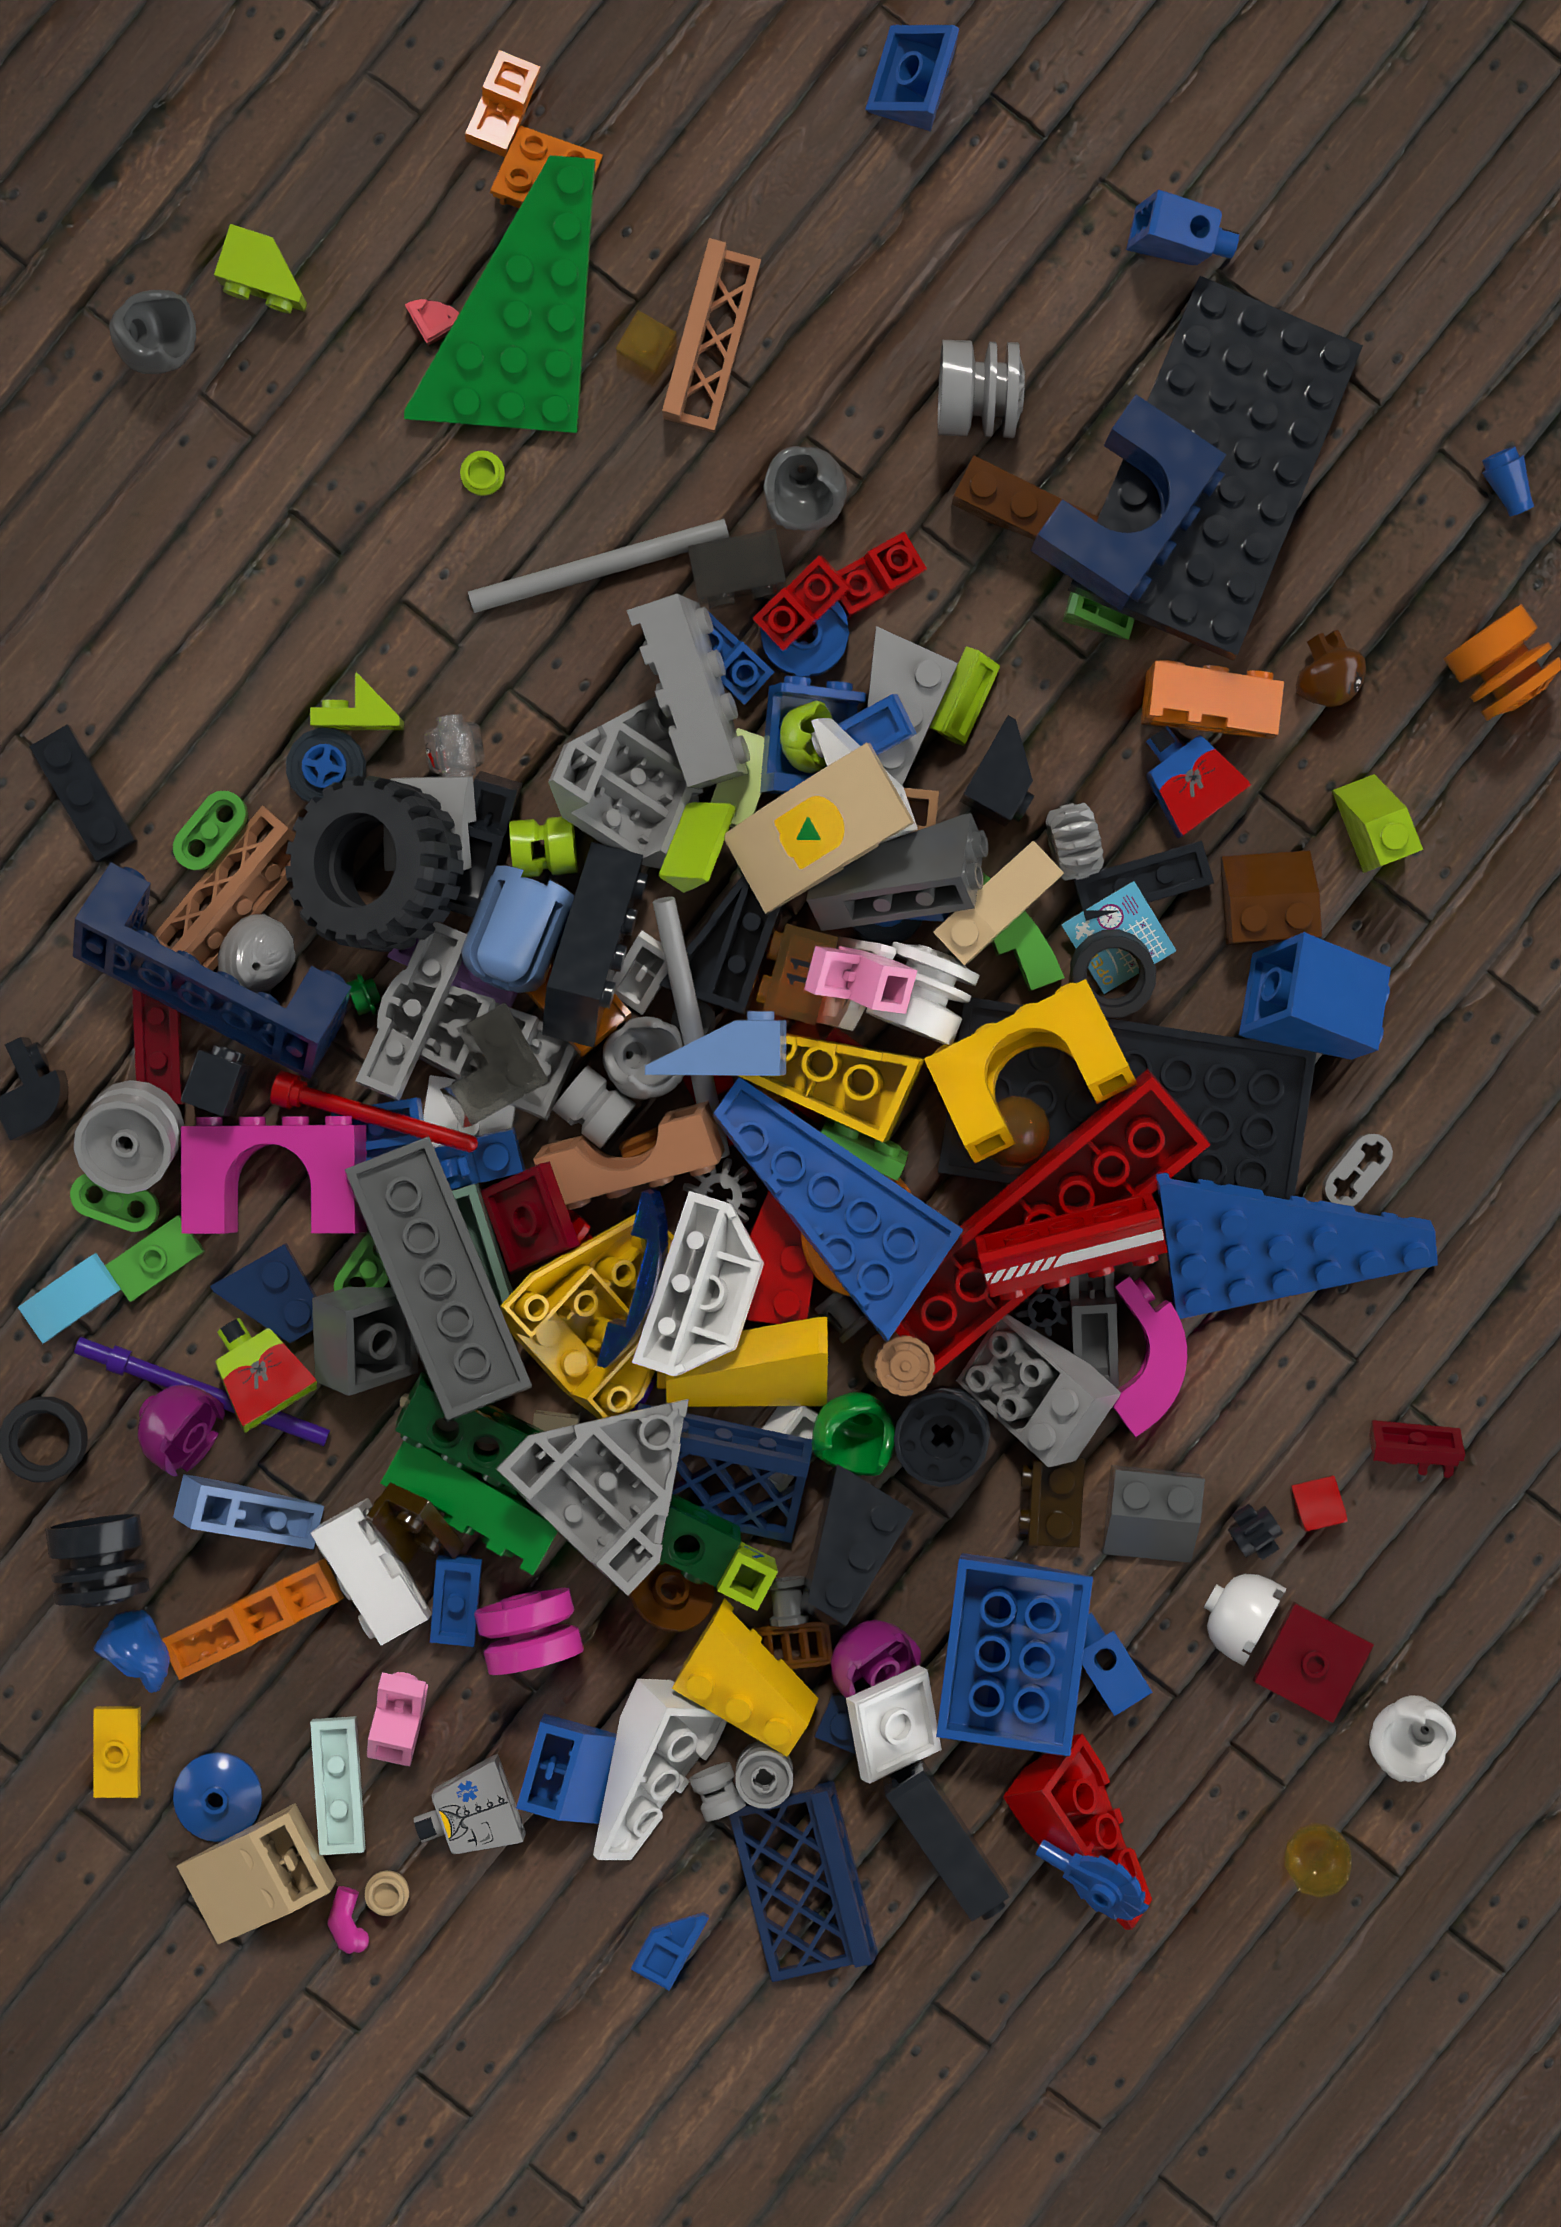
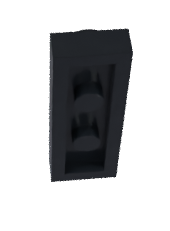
(83, 793)
(1155, 876)

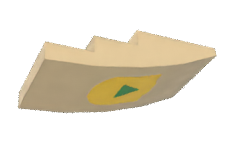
(818, 828)

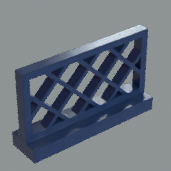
(758, 1449)
(841, 1884)

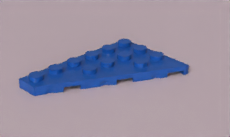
(1248, 1248)

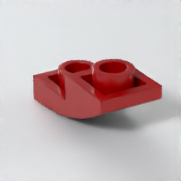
(880, 573)
(802, 602)

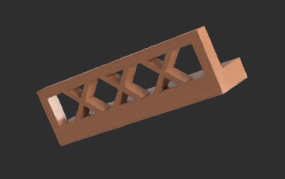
(694, 333)
(233, 897)

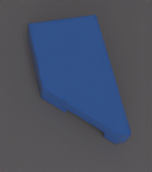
(668, 1949)

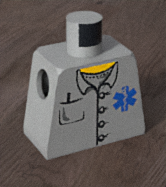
(473, 1810)

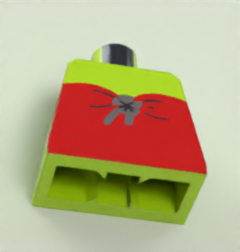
(260, 1374)

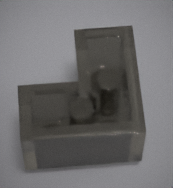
(504, 1069)

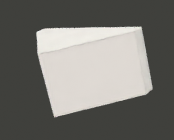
(641, 973)

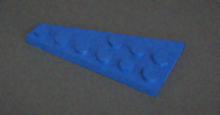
(856, 1219)

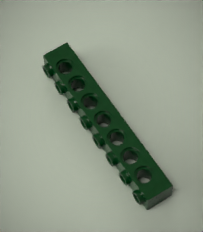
(701, 1563)

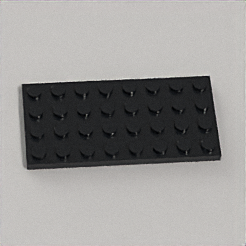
(1264, 397)
(1236, 1090)

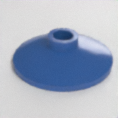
(229, 1778)

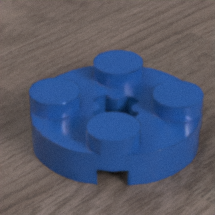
(813, 658)

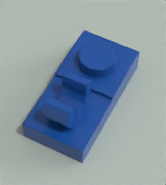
(494, 1158)
(456, 1600)

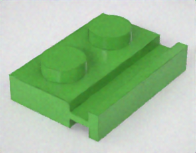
(883, 1156)

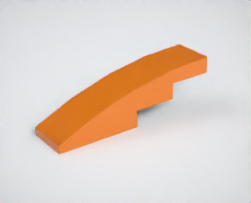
(252, 1618)

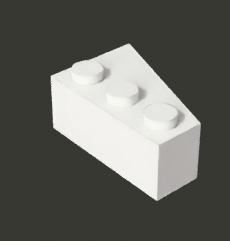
(371, 1574)

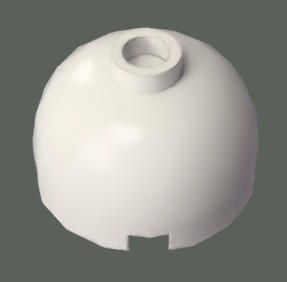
(1241, 1613)

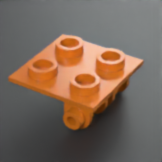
(525, 161)

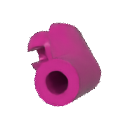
(341, 1924)

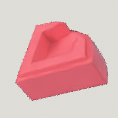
(432, 318)

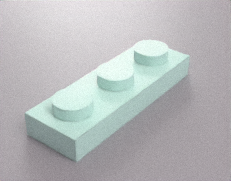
(338, 1785)

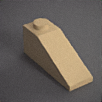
(999, 903)

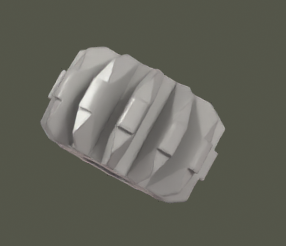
(1074, 841)
(727, 1181)

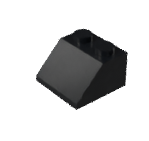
(1002, 778)

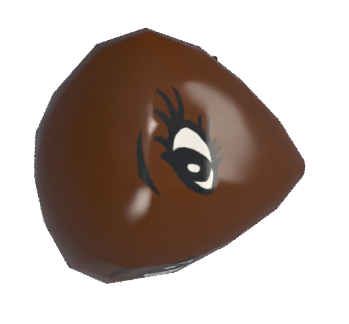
(1334, 674)

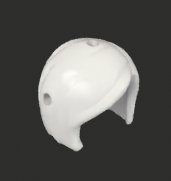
(1406, 1755)

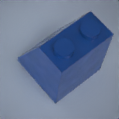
(1315, 998)

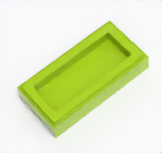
(965, 696)

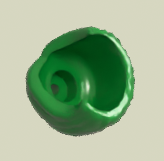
(855, 1434)

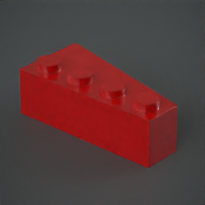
(786, 1277)

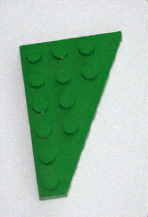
(522, 329)

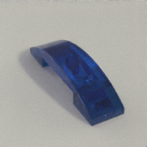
(651, 1225)

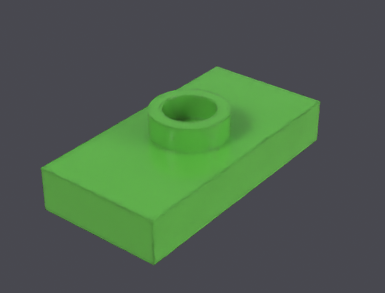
(154, 1259)

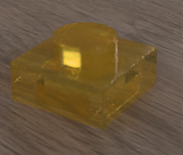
(646, 341)

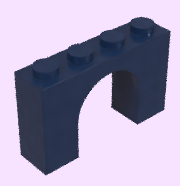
(1117, 562)

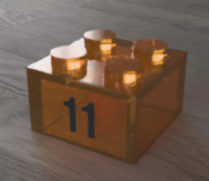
(785, 989)

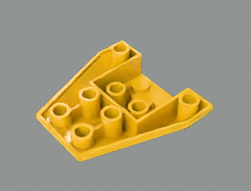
(564, 1314)

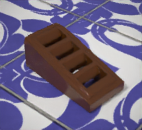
(805, 1659)

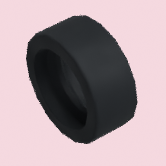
(1128, 942)
(9, 1440)

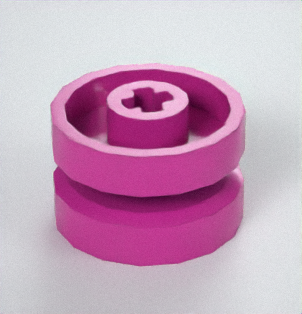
(530, 1637)

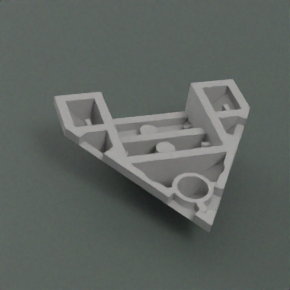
(625, 783)
(605, 1486)

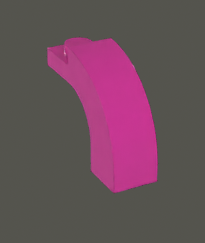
(1163, 1369)

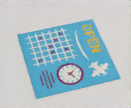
(1134, 916)

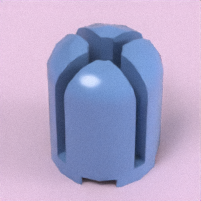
(516, 931)

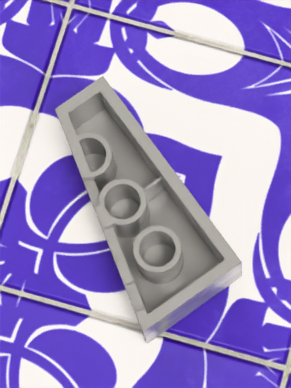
(692, 689)

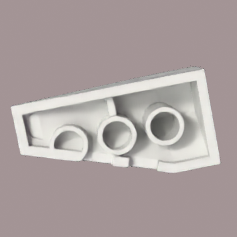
(652, 1753)

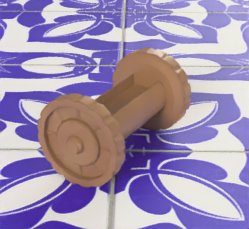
(900, 1365)

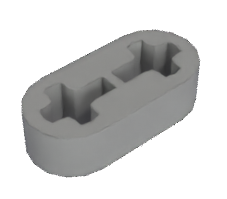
(1348, 1163)

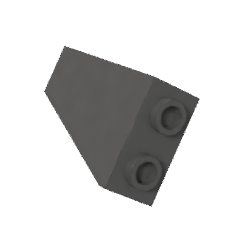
(906, 878)

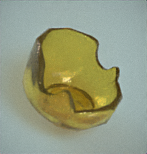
(1318, 1860)

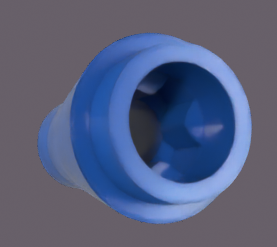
(1509, 480)

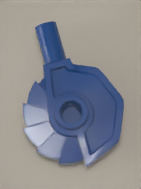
(1099, 1881)

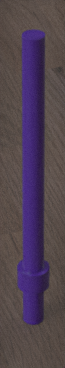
(121, 1361)

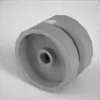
(128, 1137)

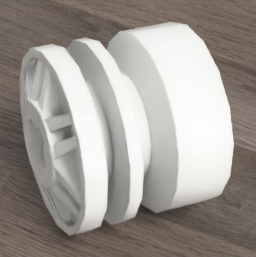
(930, 993)

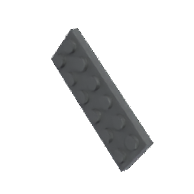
(438, 1279)

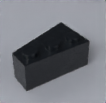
(732, 950)
(850, 1546)

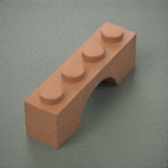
(685, 1143)

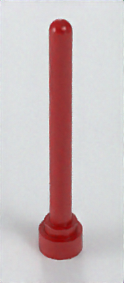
(291, 1091)

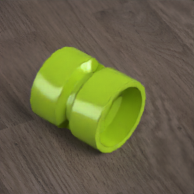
(559, 844)

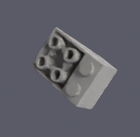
(1038, 1390)

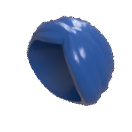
(135, 1648)

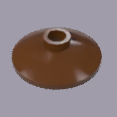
(688, 1605)

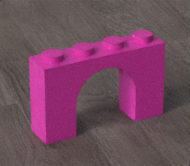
(216, 1154)

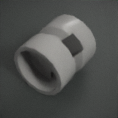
(593, 1106)
(763, 1776)

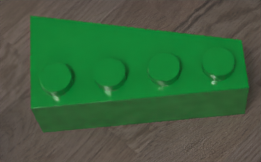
(474, 1504)

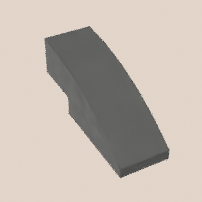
(1094, 1323)

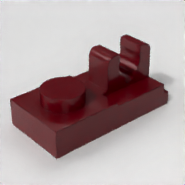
(1417, 1445)

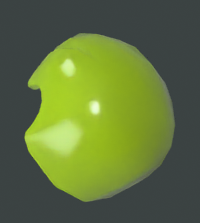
(797, 736)

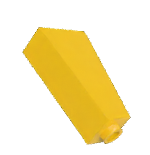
(768, 1368)

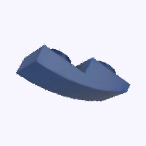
(742, 666)

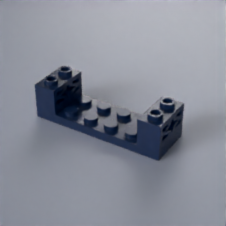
(112, 941)

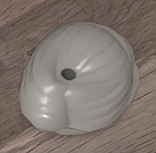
(259, 944)

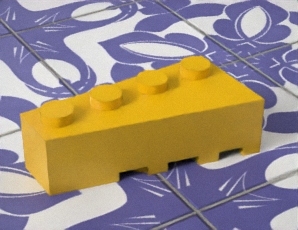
(846, 1083)

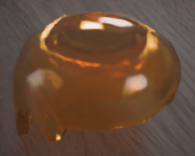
(1028, 1128)

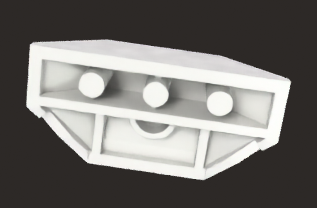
(701, 1289)

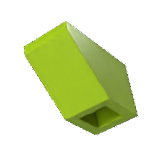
(256, 267)

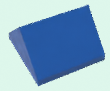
(913, 73)

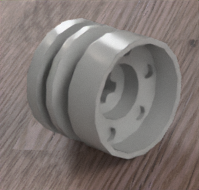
(979, 388)

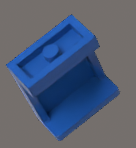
(840, 699)

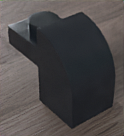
(39, 1098)

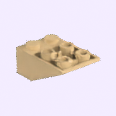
(257, 1875)

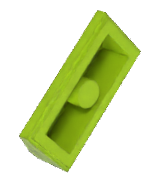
(696, 844)

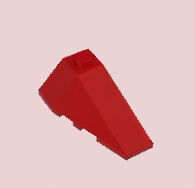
(1069, 1807)

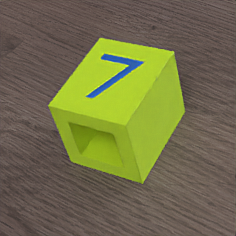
(748, 1576)

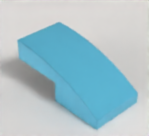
(69, 1298)

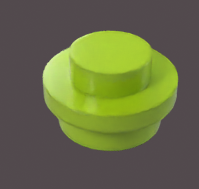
(482, 473)

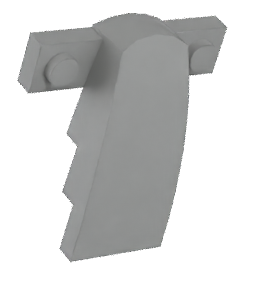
(422, 1020)

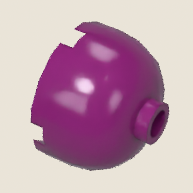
(178, 1427)
(871, 1655)

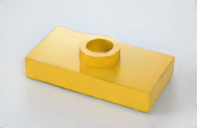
(117, 1752)

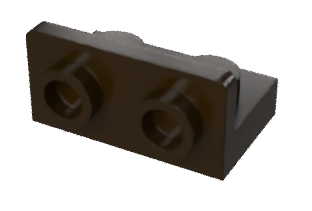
(1053, 1503)
(411, 1523)

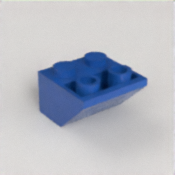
(567, 1771)

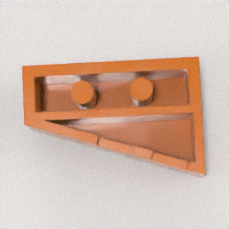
(1212, 699)

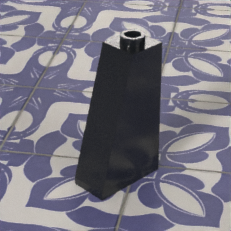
(946, 1840)

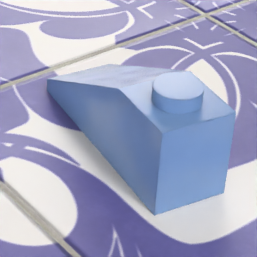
(737, 1048)
(246, 1512)

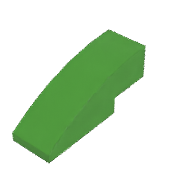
(1031, 951)

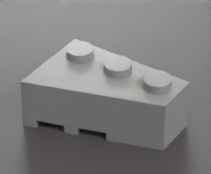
(920, 682)

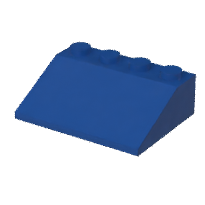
(1014, 1655)

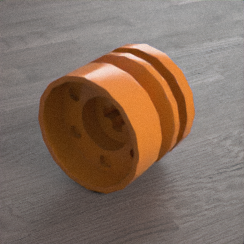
(1504, 663)

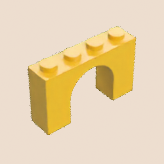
(970, 1068)

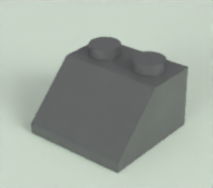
(361, 1339)
(1153, 1513)

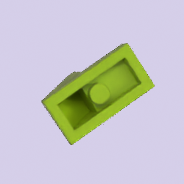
(369, 712)

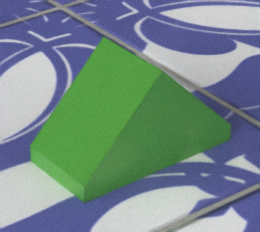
(1097, 617)

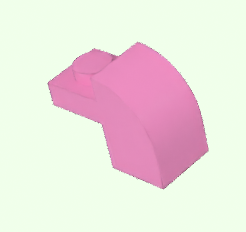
(861, 977)
(397, 1718)

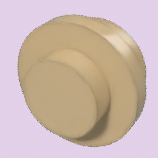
(387, 1893)

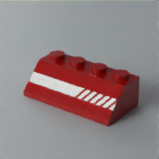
(1071, 1245)

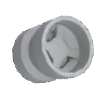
(717, 1791)

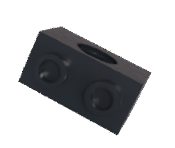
(218, 1081)

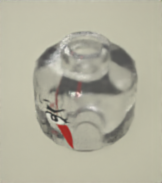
(454, 746)

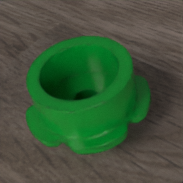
(364, 995)

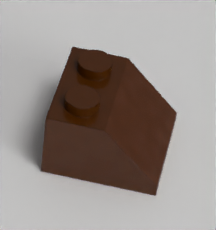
(1270, 897)

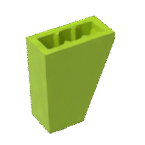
(1376, 823)

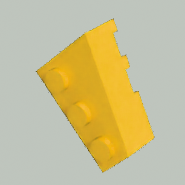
(745, 1683)

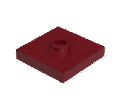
(530, 1218)
(1313, 1662)

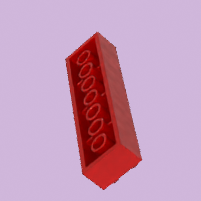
(1097, 1163)

